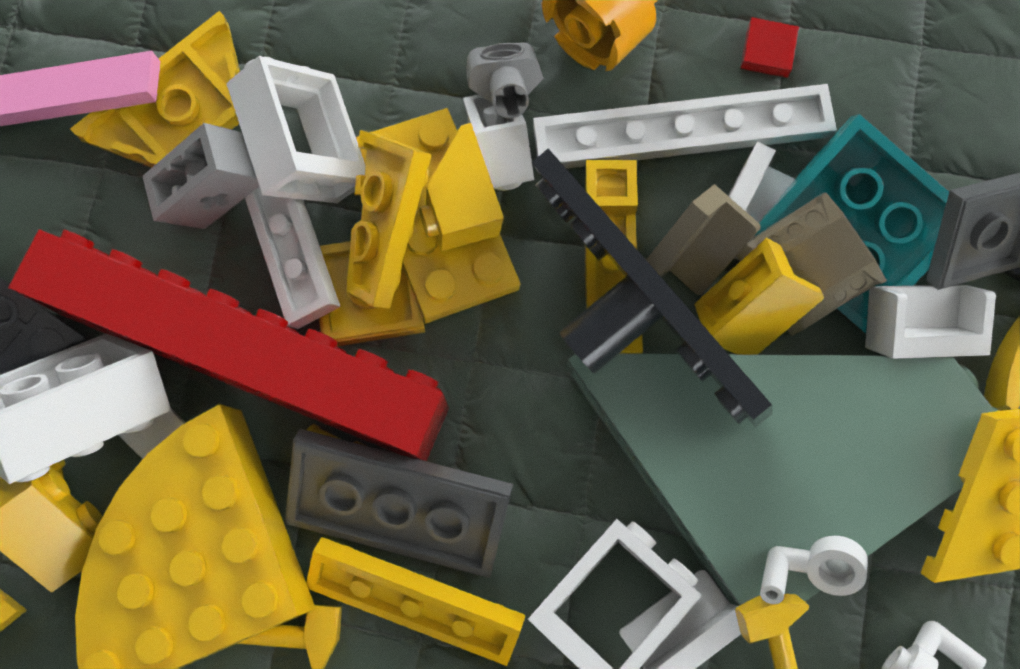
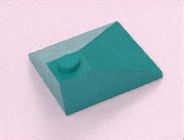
(883, 197)

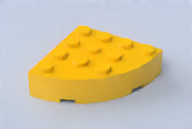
(188, 554)

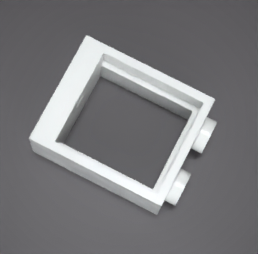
(279, 169)
(639, 544)

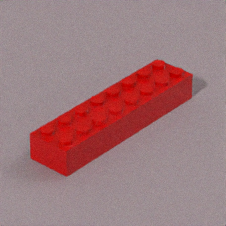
(232, 344)

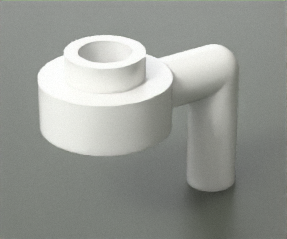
(832, 565)
(929, 639)

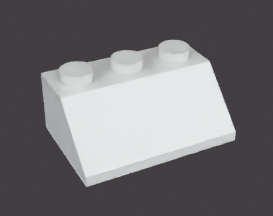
(75, 403)

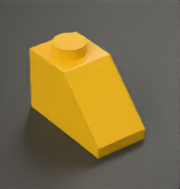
(461, 196)

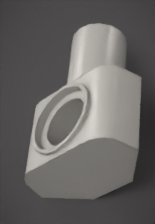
(504, 76)

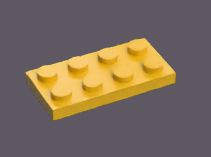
(459, 276)

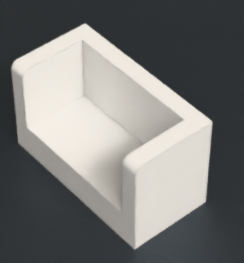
(930, 321)

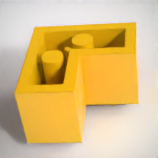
(46, 527)

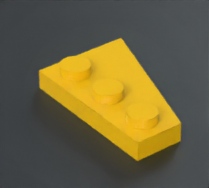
(389, 205)
(985, 523)

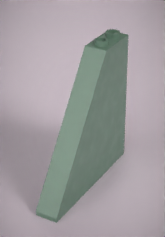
(846, 453)

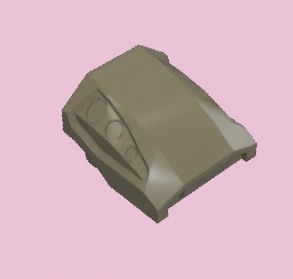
(823, 252)

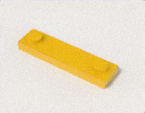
(414, 601)

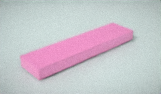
(79, 88)

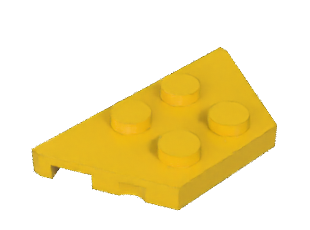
(188, 94)

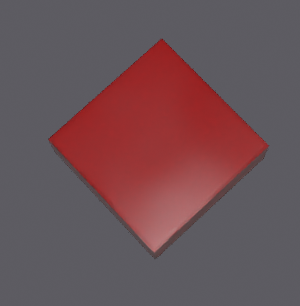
(769, 47)

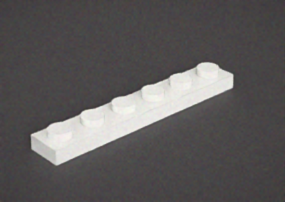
(688, 126)

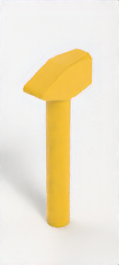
(769, 621)
(317, 636)

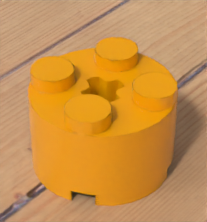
(600, 29)

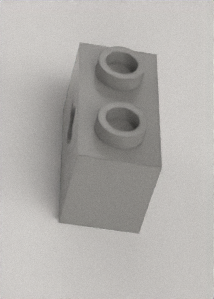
(201, 178)

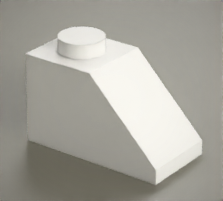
(501, 142)

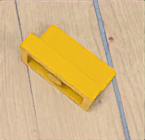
(756, 301)

